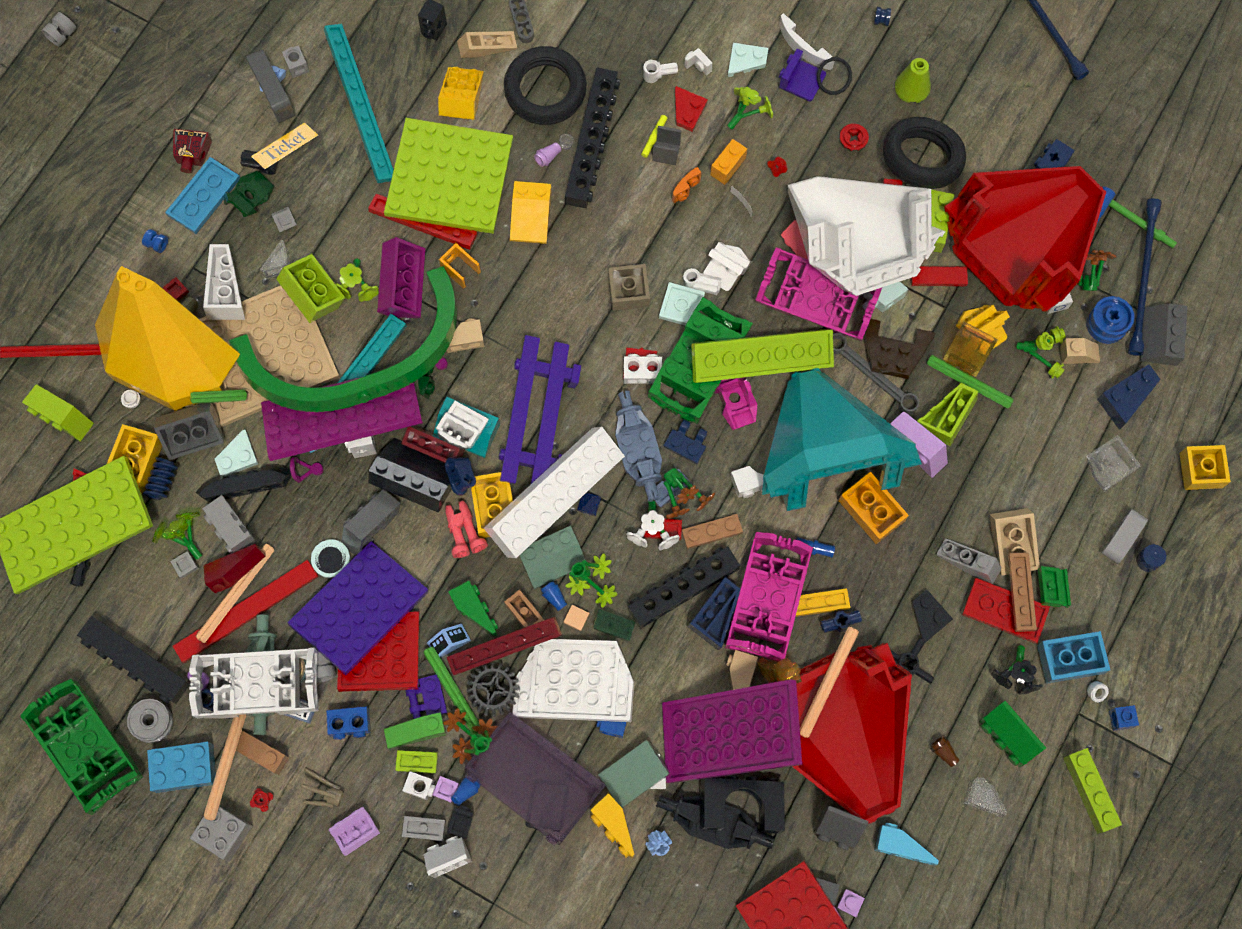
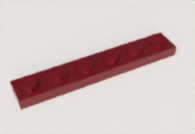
(504, 645)

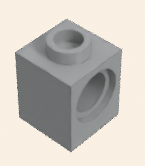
(298, 67)

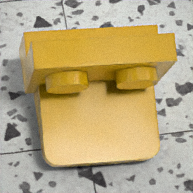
(987, 320)

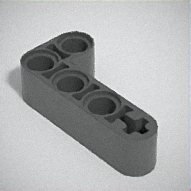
(271, 86)

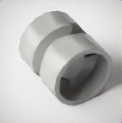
(61, 23)
(325, 670)

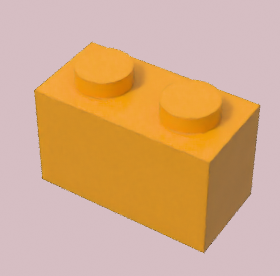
(728, 161)

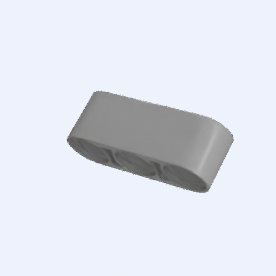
(1124, 536)

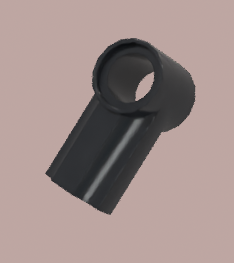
(248, 161)

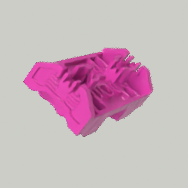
(814, 296)
(769, 597)

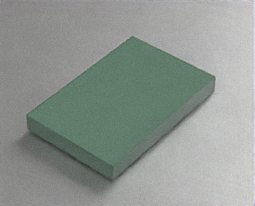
(634, 774)

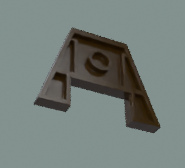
(894, 356)

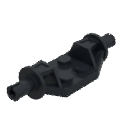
(736, 824)

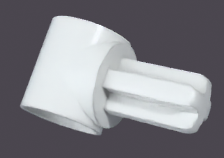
(660, 70)

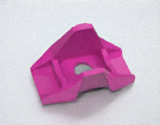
(742, 412)

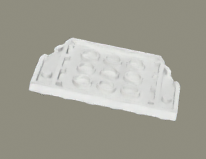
(575, 682)

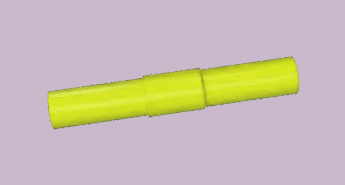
(653, 137)

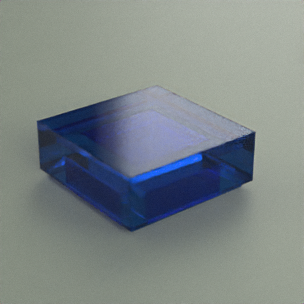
(589, 504)

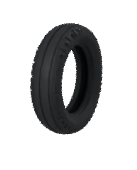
(545, 56)
(913, 173)

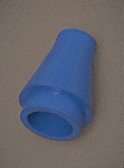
(553, 595)
(464, 791)

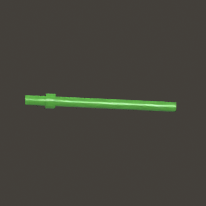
(1159, 234)

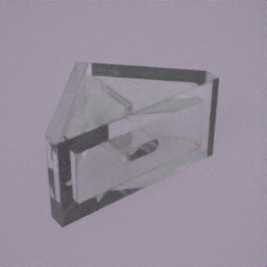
(276, 261)

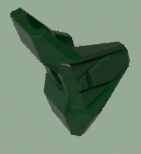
(257, 186)

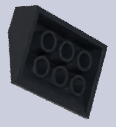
(411, 475)

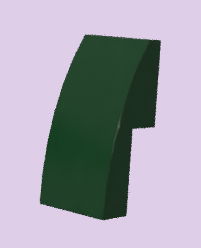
(426, 385)

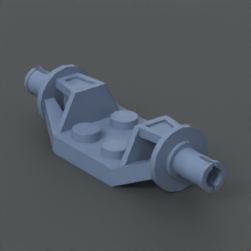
(639, 446)

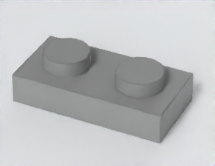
(423, 828)

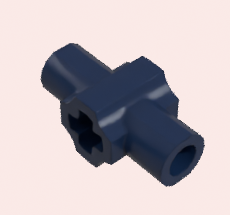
(850, 619)

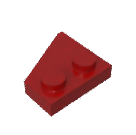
(688, 108)

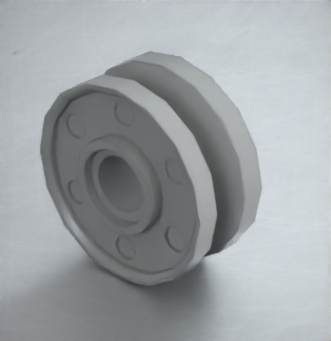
(158, 729)

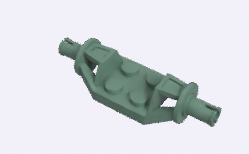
(261, 641)

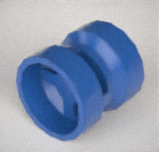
(155, 241)

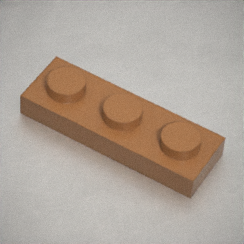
(712, 531)

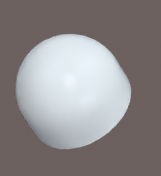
(1093, 687)

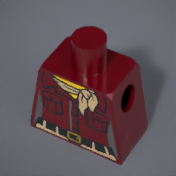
(190, 148)

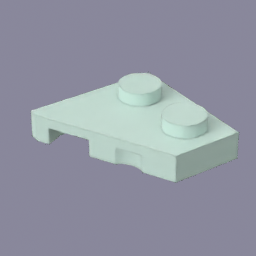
(746, 58)
(236, 456)

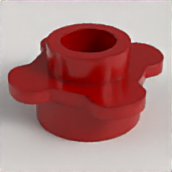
(782, 166)
(255, 802)

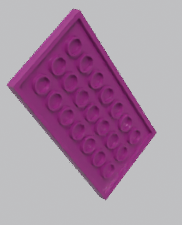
(297, 432)
(732, 732)

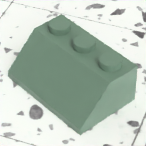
(551, 557)

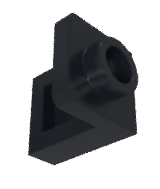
(460, 822)

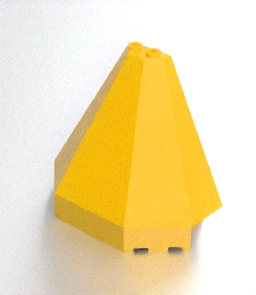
(158, 343)

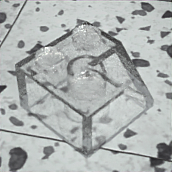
(1112, 463)

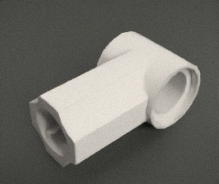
(703, 282)

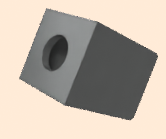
(667, 145)

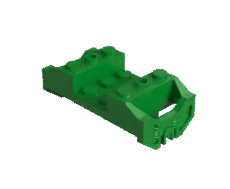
(678, 368)
(81, 746)

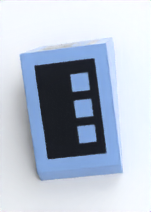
(449, 640)

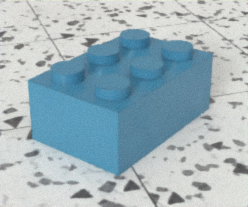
(1073, 657)
(181, 767)

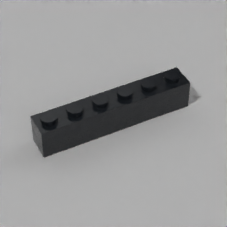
(132, 659)

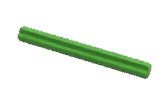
(970, 381)
(451, 688)

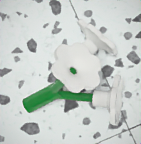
(652, 523)

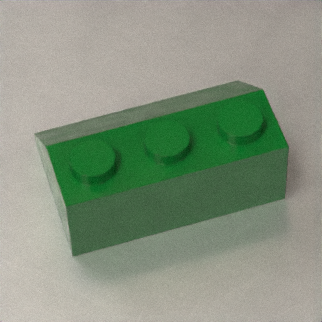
(1012, 734)

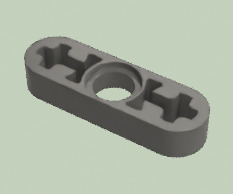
(520, 25)

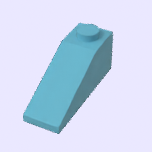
(900, 844)

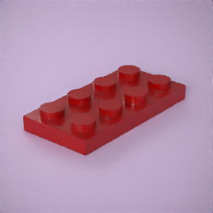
(995, 608)

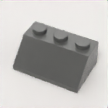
(1164, 334)
(189, 430)

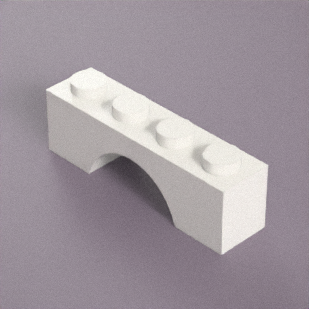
(746, 481)

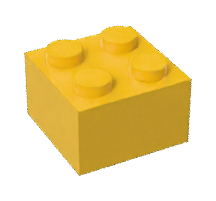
(1204, 467)

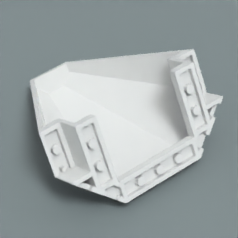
(864, 230)

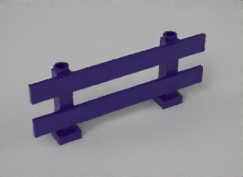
(556, 374)

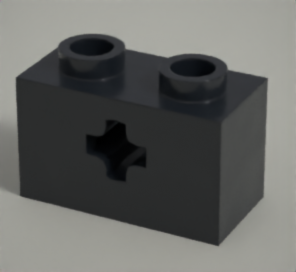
(432, 19)

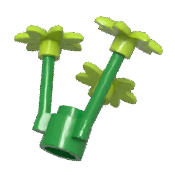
(580, 575)

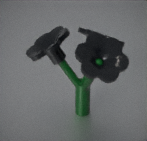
(1019, 670)

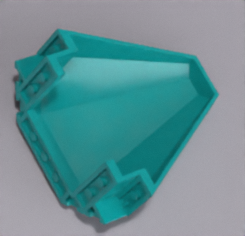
(827, 434)

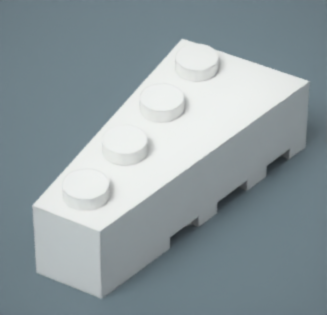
(222, 292)

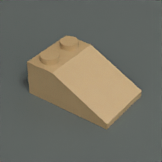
(1014, 533)

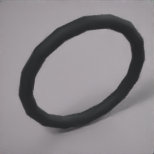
(849, 75)

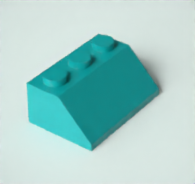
(488, 434)

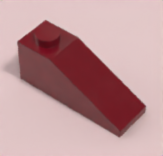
(231, 568)

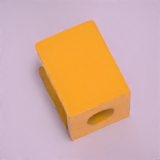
(457, 251)

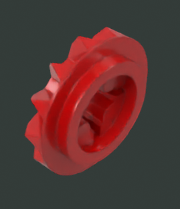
(854, 129)

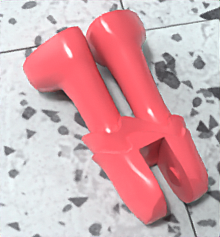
(456, 523)

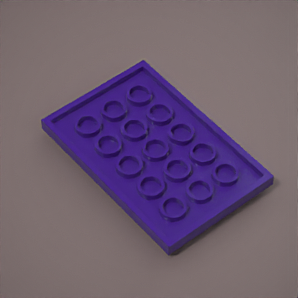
(358, 608)

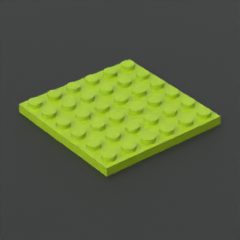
(449, 175)

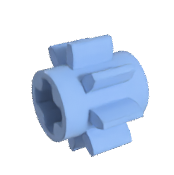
(658, 843)

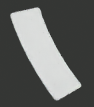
(742, 199)

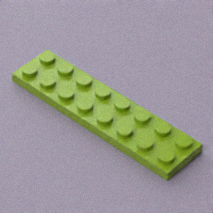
(762, 355)

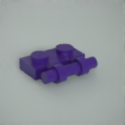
(432, 695)

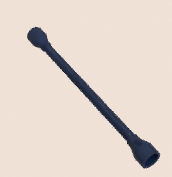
(1078, 68)
(1136, 345)

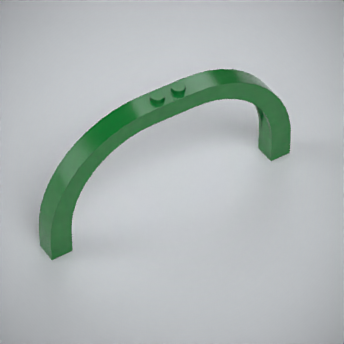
(367, 387)

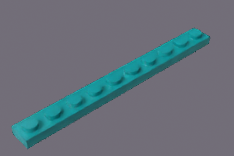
(359, 103)

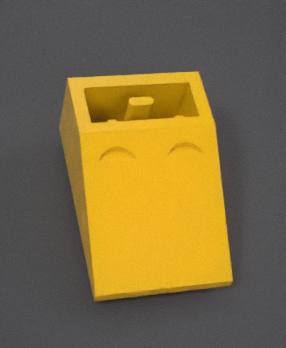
(460, 93)
(612, 818)

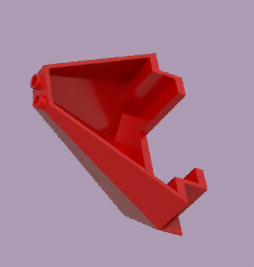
(1026, 231)
(860, 733)

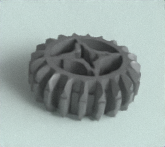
(502, 692)

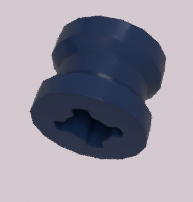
(882, 16)

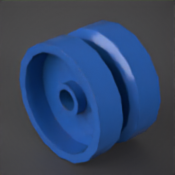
(1110, 320)

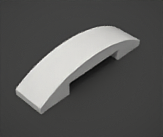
(796, 42)

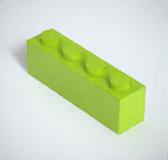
(1092, 791)

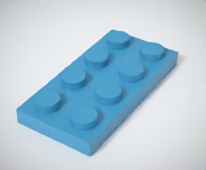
(202, 195)

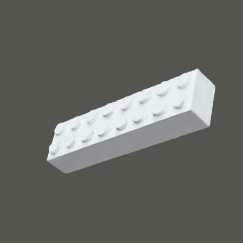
(554, 492)

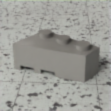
(228, 525)

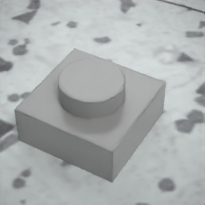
(283, 219)
(184, 565)

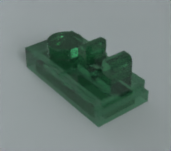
(613, 625)

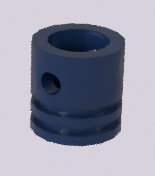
(1151, 558)

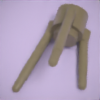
(332, 796)

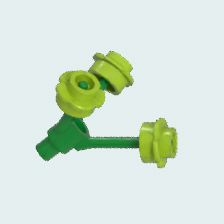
(1045, 342)

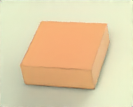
(576, 618)

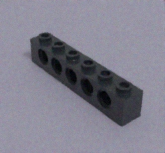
(728, 566)

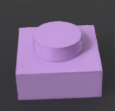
(445, 789)
(850, 903)

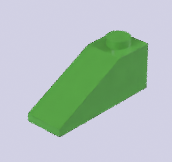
(415, 730)

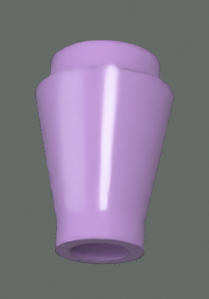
(547, 154)

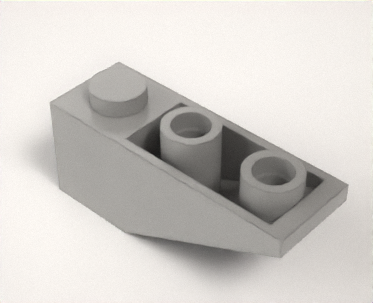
(970, 560)

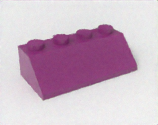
(401, 279)

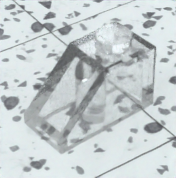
(984, 797)

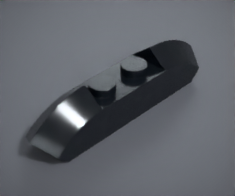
(252, 482)

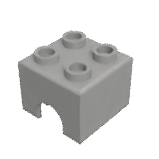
(221, 835)

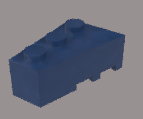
(715, 614)

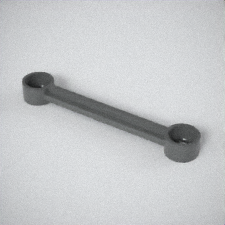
(878, 378)

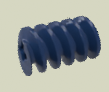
(161, 478)

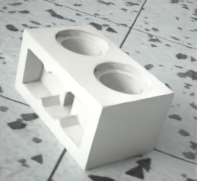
(642, 375)

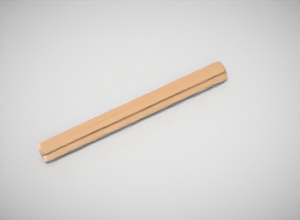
(231, 598)
(828, 682)
(224, 767)

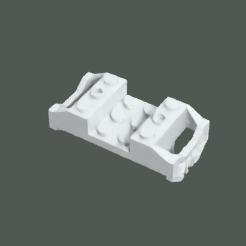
(254, 683)

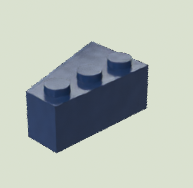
(1126, 397)

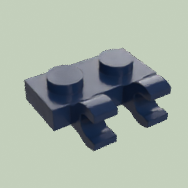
(684, 446)

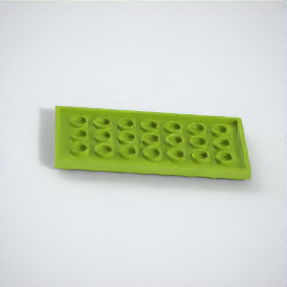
(72, 524)

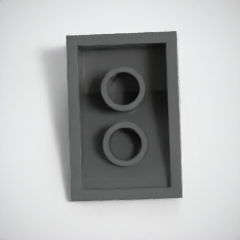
(840, 828)

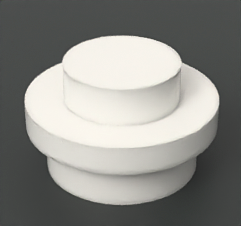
(130, 399)

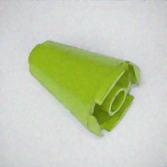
(914, 82)

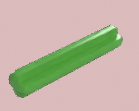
(218, 396)

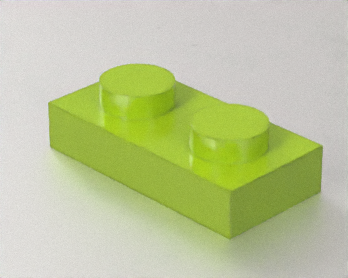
(416, 762)

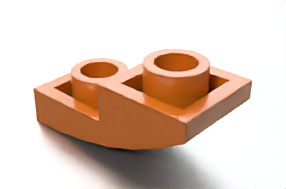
(682, 190)

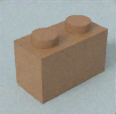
(522, 610)

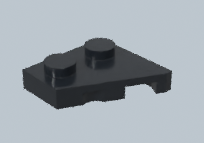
(929, 615)

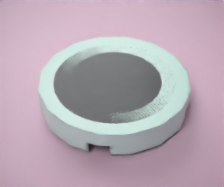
(330, 558)

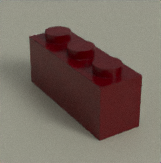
(430, 444)

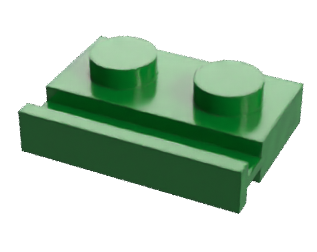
(1054, 587)

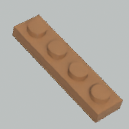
(1022, 592)

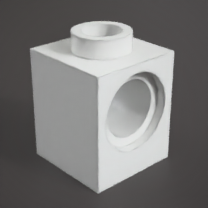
(411, 782)

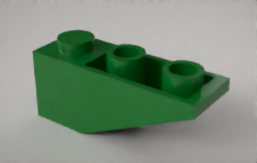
(468, 604)

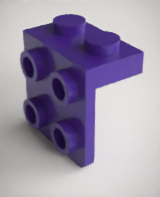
(800, 77)

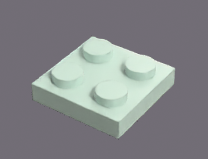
(679, 303)

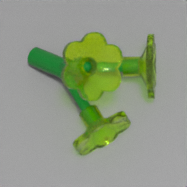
(176, 530)

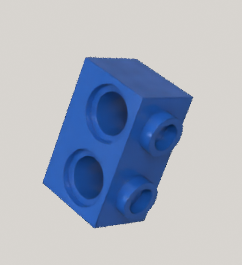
(348, 716)

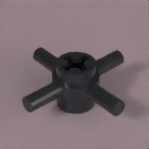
(914, 661)

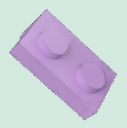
(354, 831)

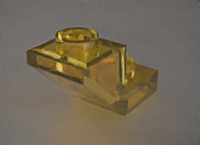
(780, 671)

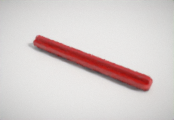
(50, 350)

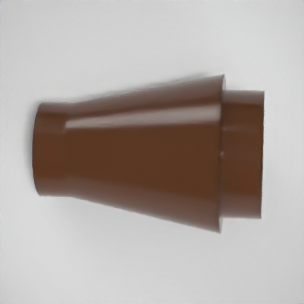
(944, 750)

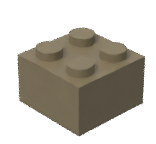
(629, 287)

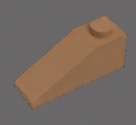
(261, 753)

